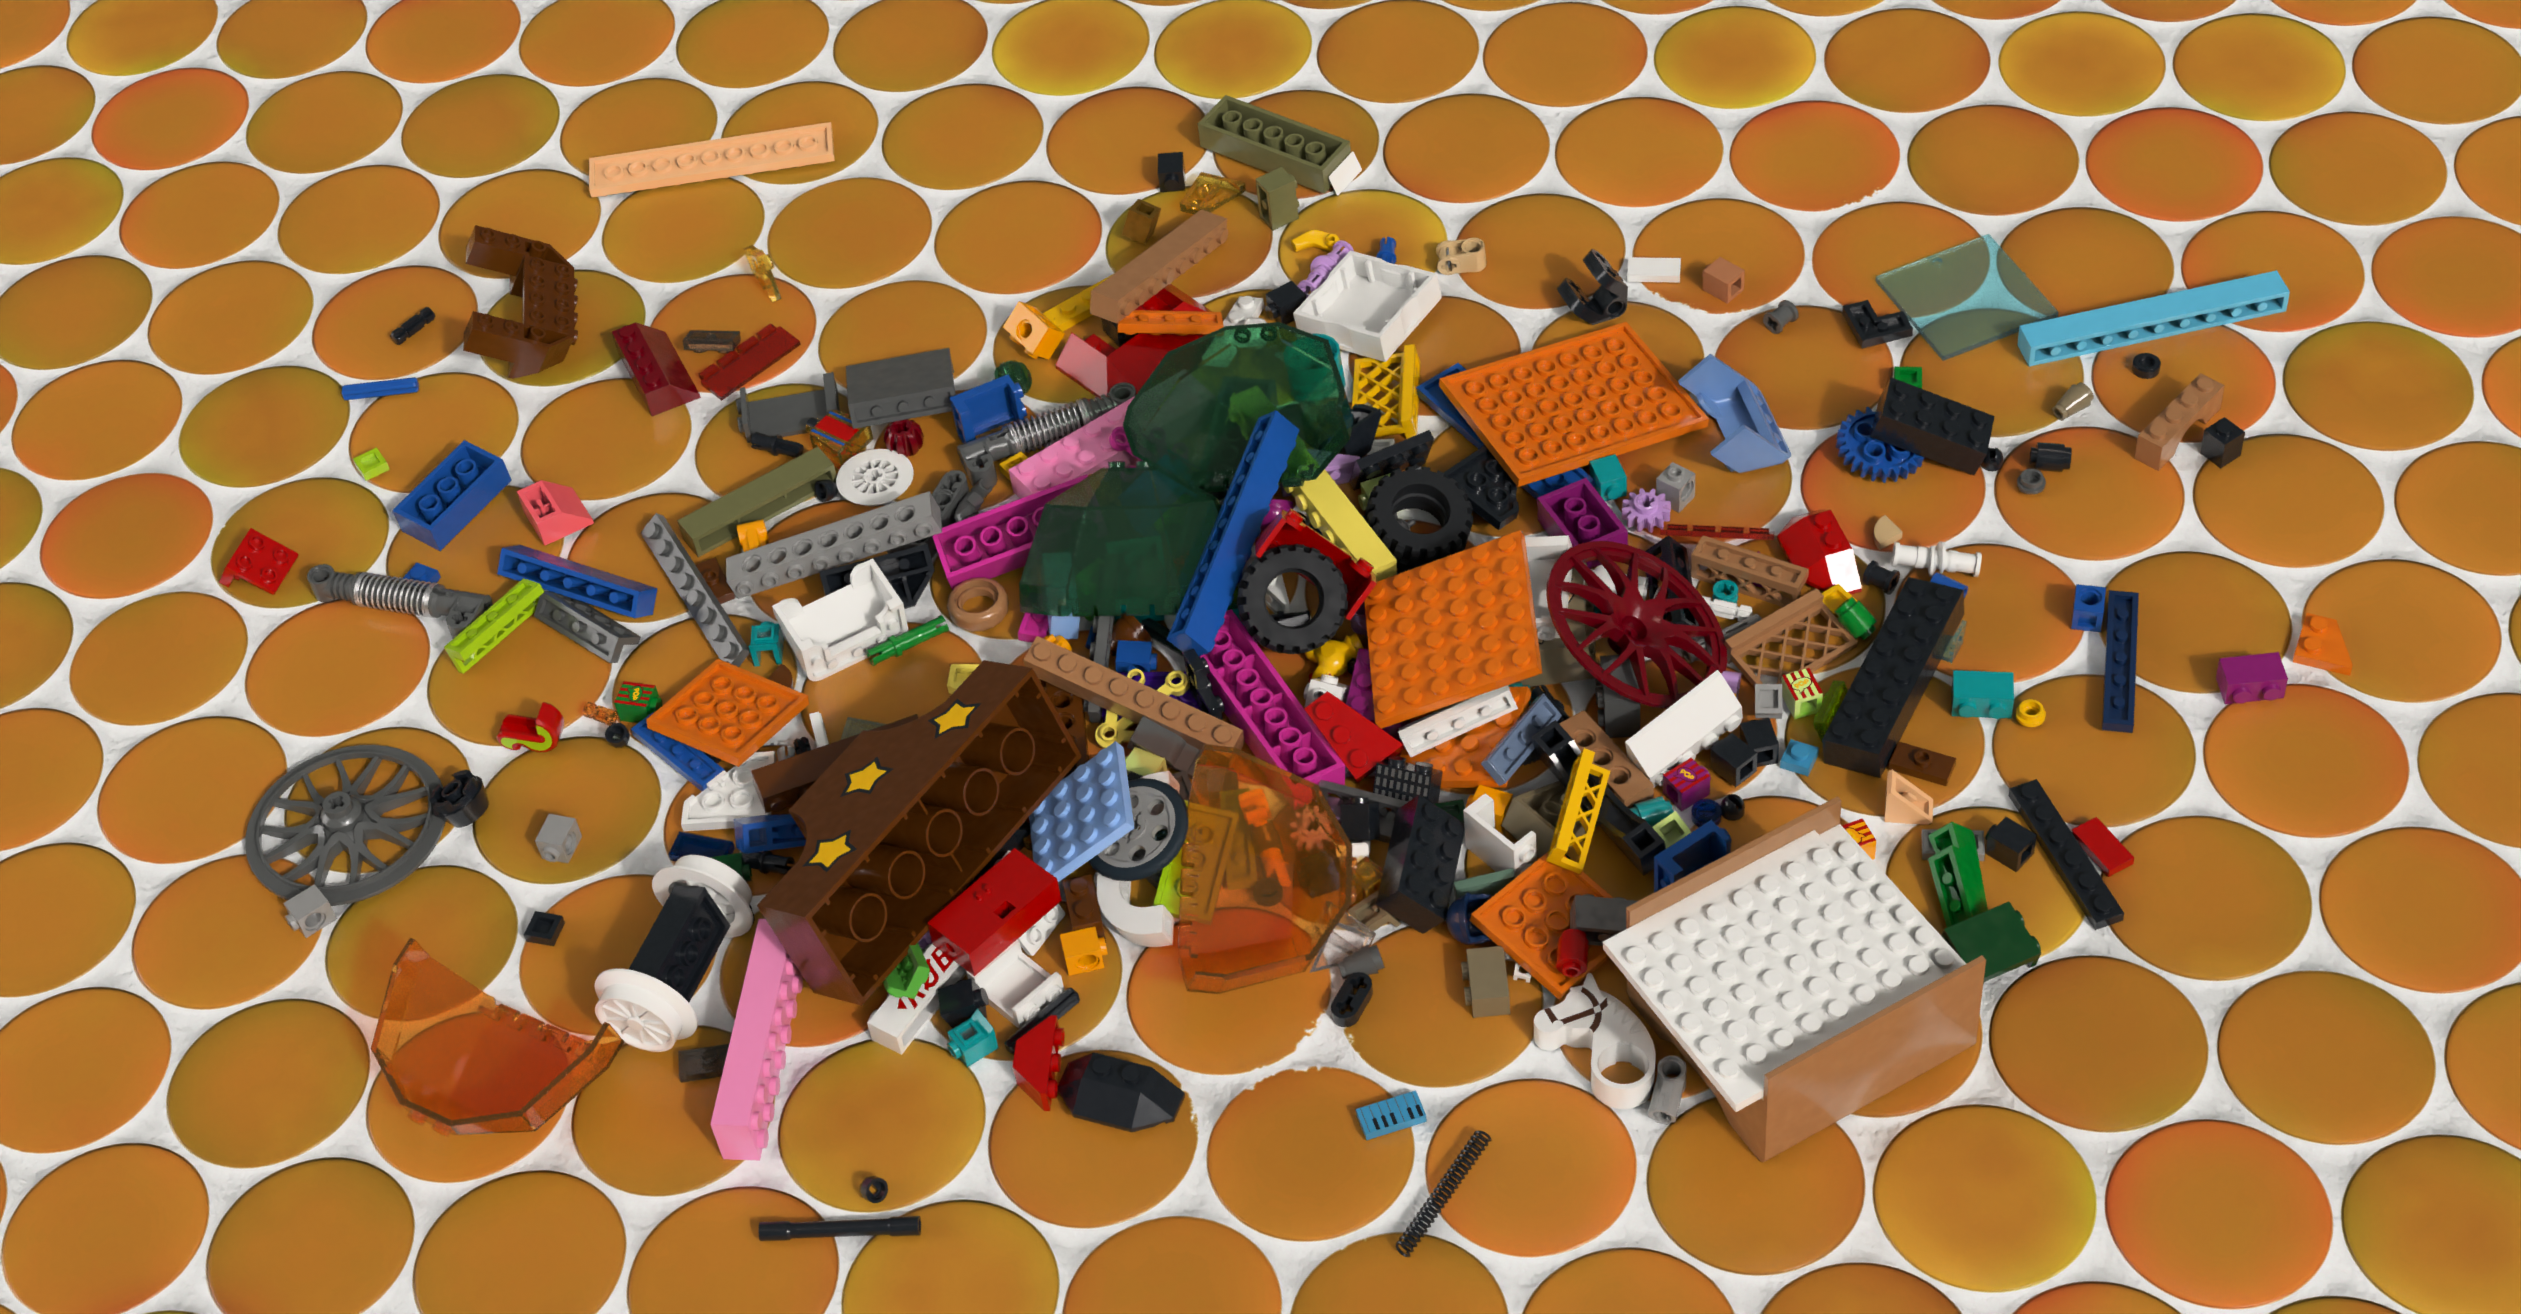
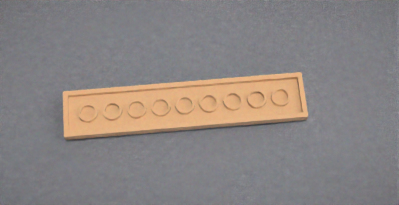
(711, 159)

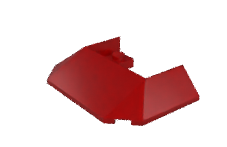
(1100, 366)

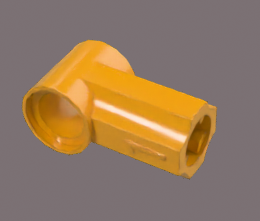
(752, 534)

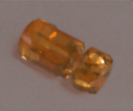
(600, 713)

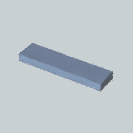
(1518, 741)

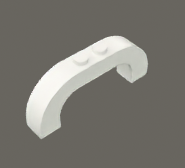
(1140, 925)

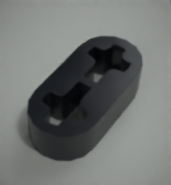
(1346, 997)

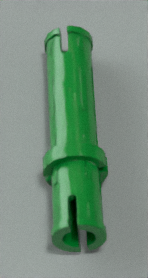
(896, 645)

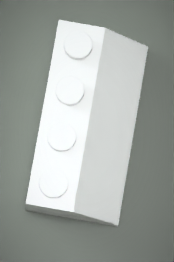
(1685, 728)

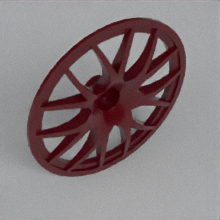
(1634, 625)

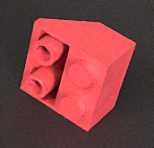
(553, 510)

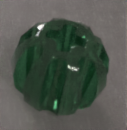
(1018, 373)

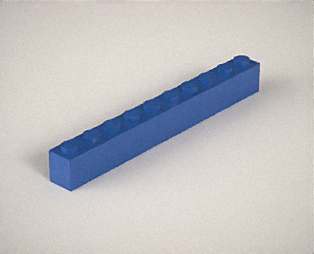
(1233, 534)

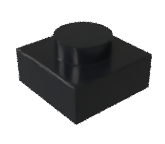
(544, 928)

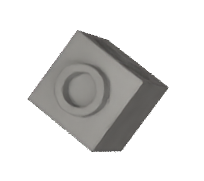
(1677, 485)
(558, 838)
(309, 911)

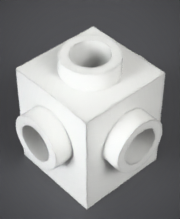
(1319, 686)

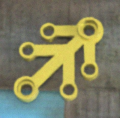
(1120, 727)

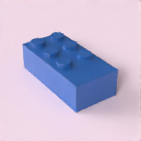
(452, 495)

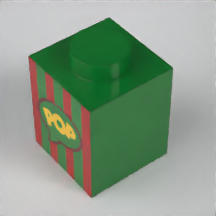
(636, 701)

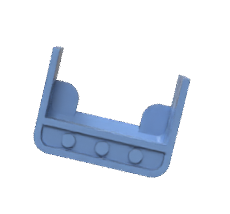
(1742, 414)

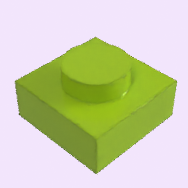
(371, 464)

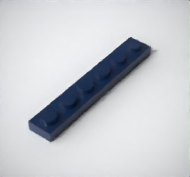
(2120, 661)

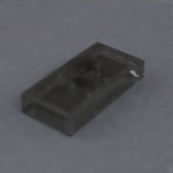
(702, 1063)

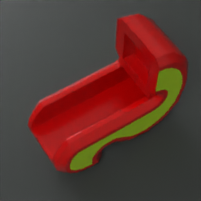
(536, 734)

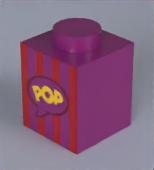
(1686, 784)

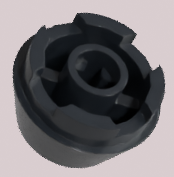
(460, 800)

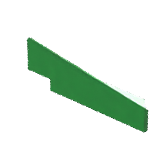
(1957, 873)

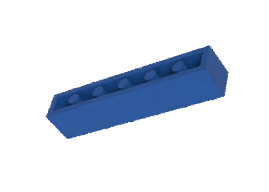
(578, 581)

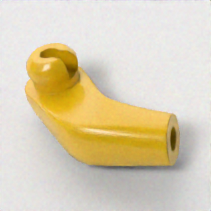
(1314, 239)

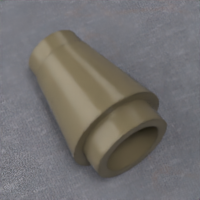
(2074, 400)

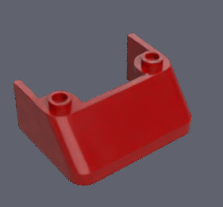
(1290, 530)

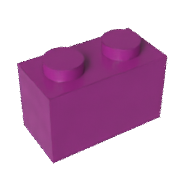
(2251, 678)

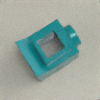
(766, 637)
(972, 1039)

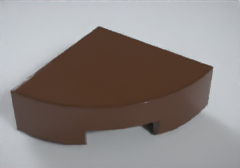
(782, 676)

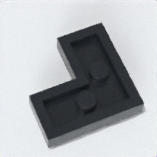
(1875, 330)
(1200, 686)

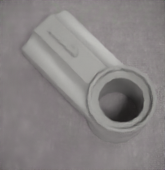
(1668, 1090)

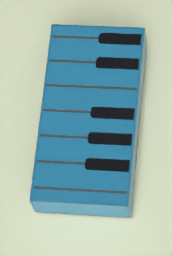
(1391, 1115)

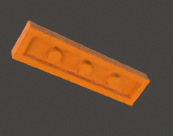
(1170, 322)

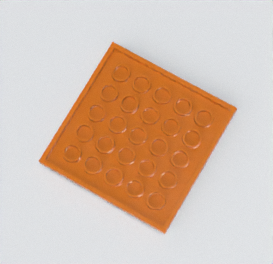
(1451, 630)

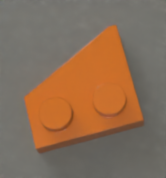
(2322, 645)

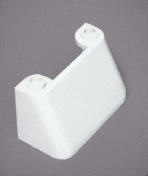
(843, 624)

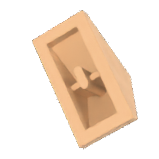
(1906, 802)

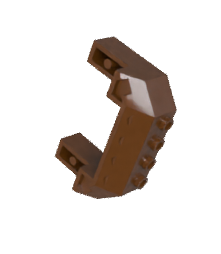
(548, 303)

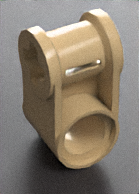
(1464, 256)

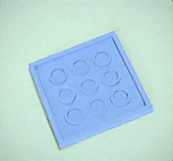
(1083, 814)

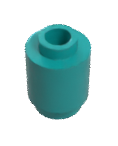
(1653, 810)

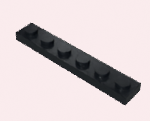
(2066, 854)

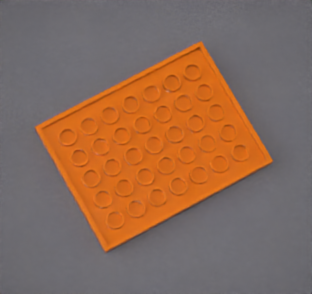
(1572, 403)

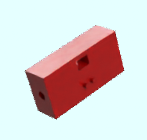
(994, 911)

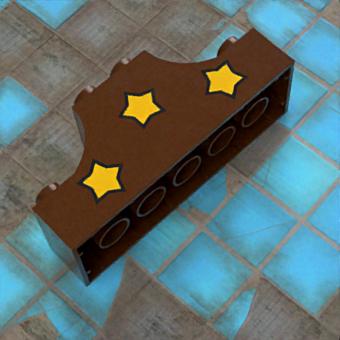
(911, 825)

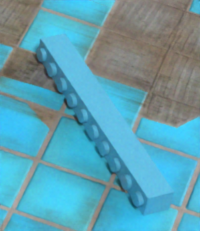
(2153, 318)

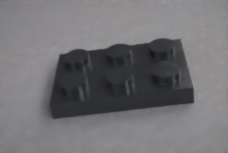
(1404, 454)

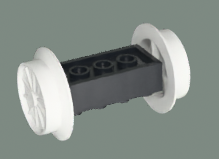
(652, 997)

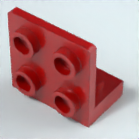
(259, 562)

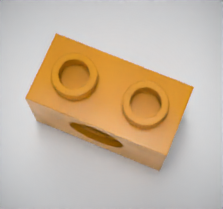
(1033, 331)

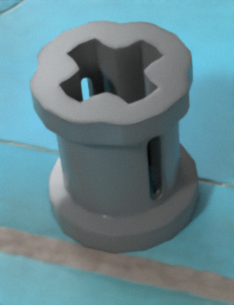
(1781, 316)

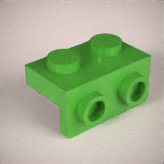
(908, 975)

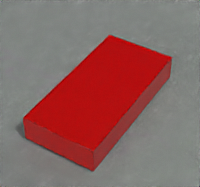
(2102, 846)

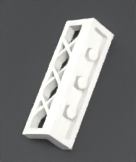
(1456, 720)

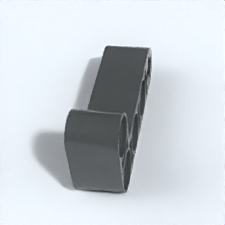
(947, 494)

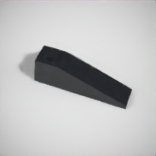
(1363, 430)

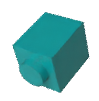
(1609, 477)

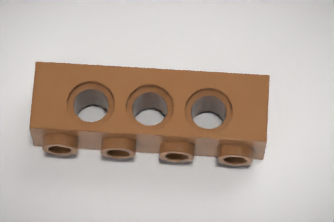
(1625, 777)

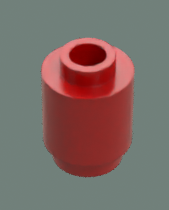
(1572, 953)

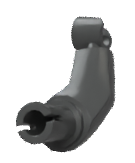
(971, 502)

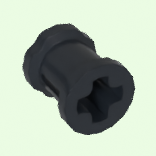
(1881, 577)

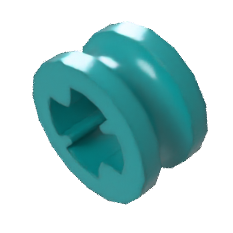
(1730, 589)

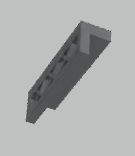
(585, 625)

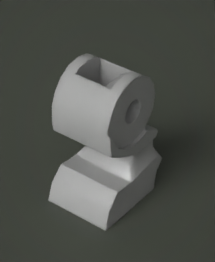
(1768, 701)

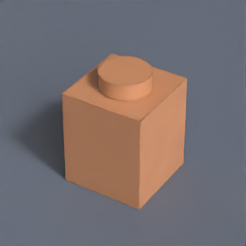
(1723, 280)

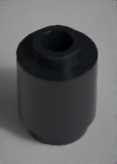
(2051, 457)

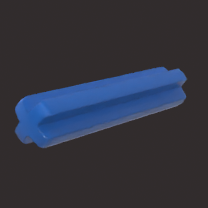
(380, 388)

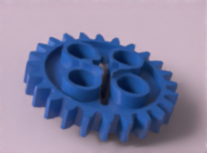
(1870, 454)

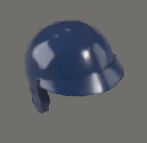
(1459, 916)

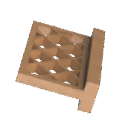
(1779, 623)

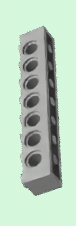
(833, 545)

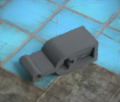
(1166, 744)

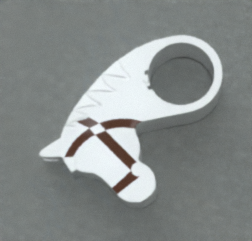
(1613, 1034)

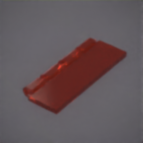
(752, 360)
(1711, 531)

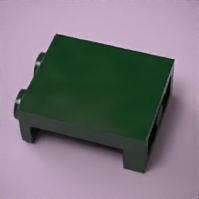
(1996, 935)

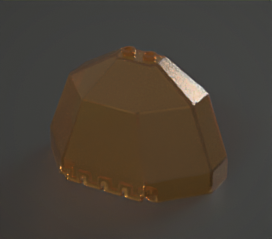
(1263, 874)
(473, 1062)

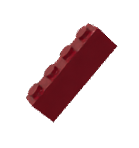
(654, 367)

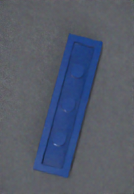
(686, 760)

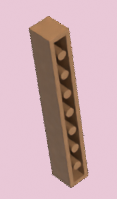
(1158, 266)
(1127, 696)

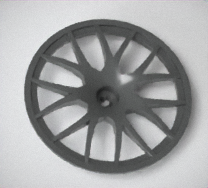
(345, 823)

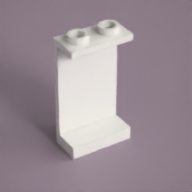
(1542, 555)

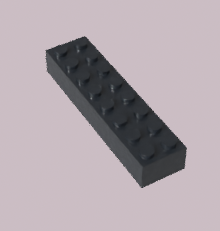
(1893, 677)

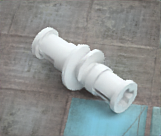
(1936, 558)

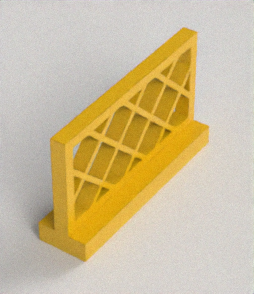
(1405, 392)

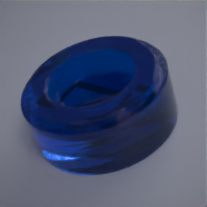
(1704, 811)

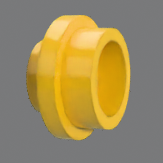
(2030, 713)

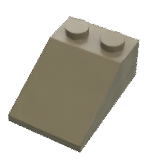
(1539, 813)

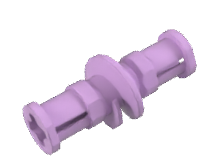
(1323, 265)

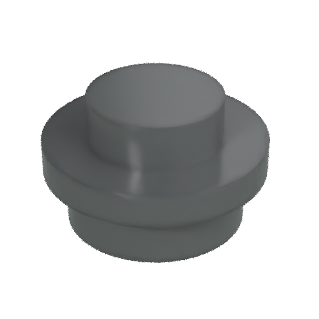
(2031, 481)

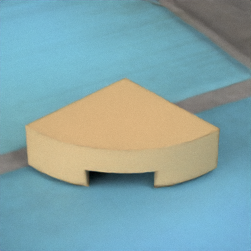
(1886, 532)

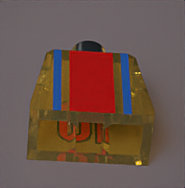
(837, 437)

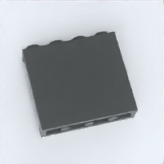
(900, 388)

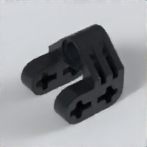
(1607, 301)

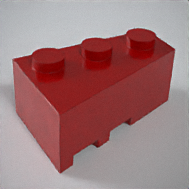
(1352, 736)

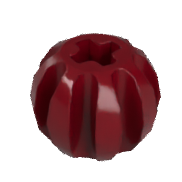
(904, 437)

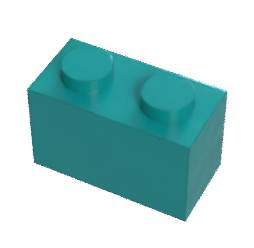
(1982, 694)

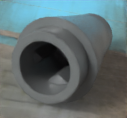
(1365, 960)

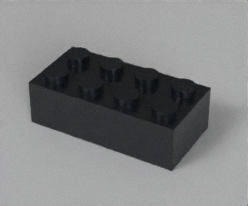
(1932, 426)
(1421, 864)

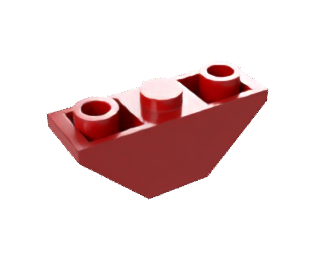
(1038, 1060)

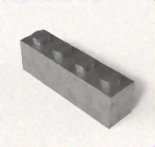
(1599, 916)

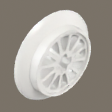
(858, 475)

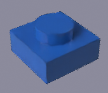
(423, 573)

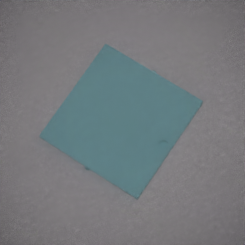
(1966, 296)

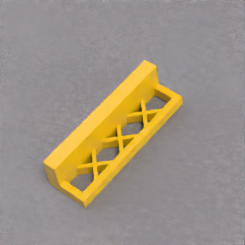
(1571, 813)

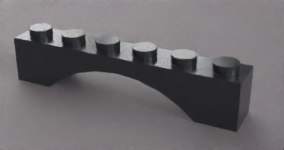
(1624, 827)

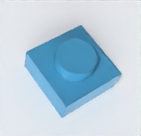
(1799, 757)

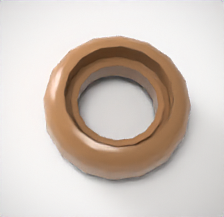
(972, 588)

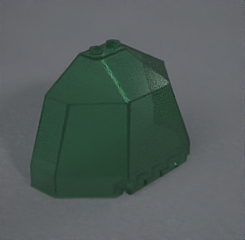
(1211, 391)
(1119, 542)

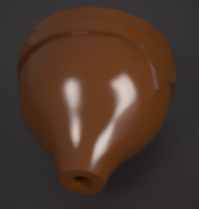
(1128, 629)

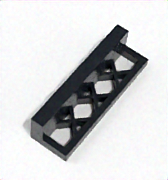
(1677, 557)

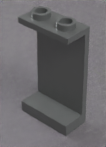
(787, 413)

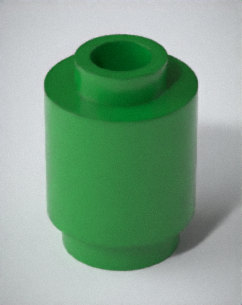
(1856, 618)

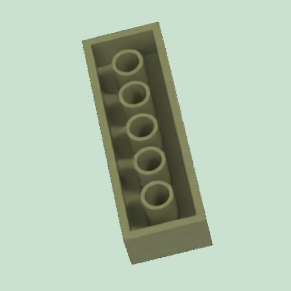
(1272, 142)

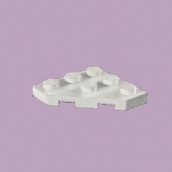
(727, 797)

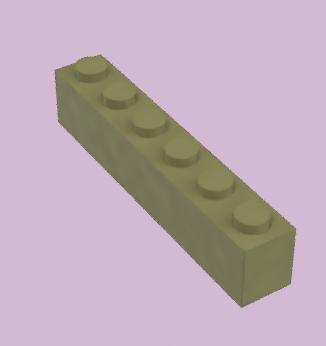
(755, 501)

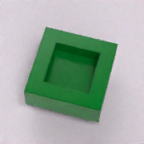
(1909, 375)

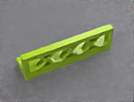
(494, 625)

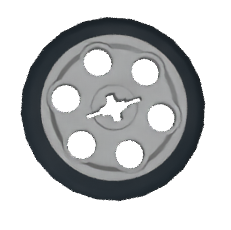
(1158, 853)

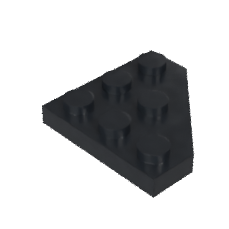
(1487, 487)

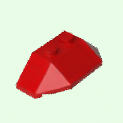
(1820, 545)

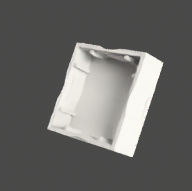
(1369, 305)

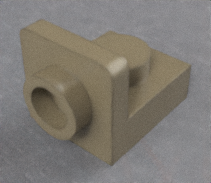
(1371, 915)

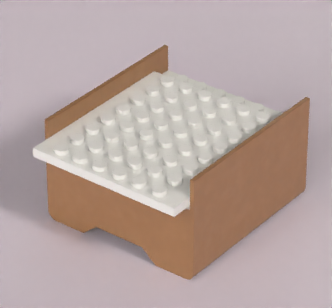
(1797, 980)

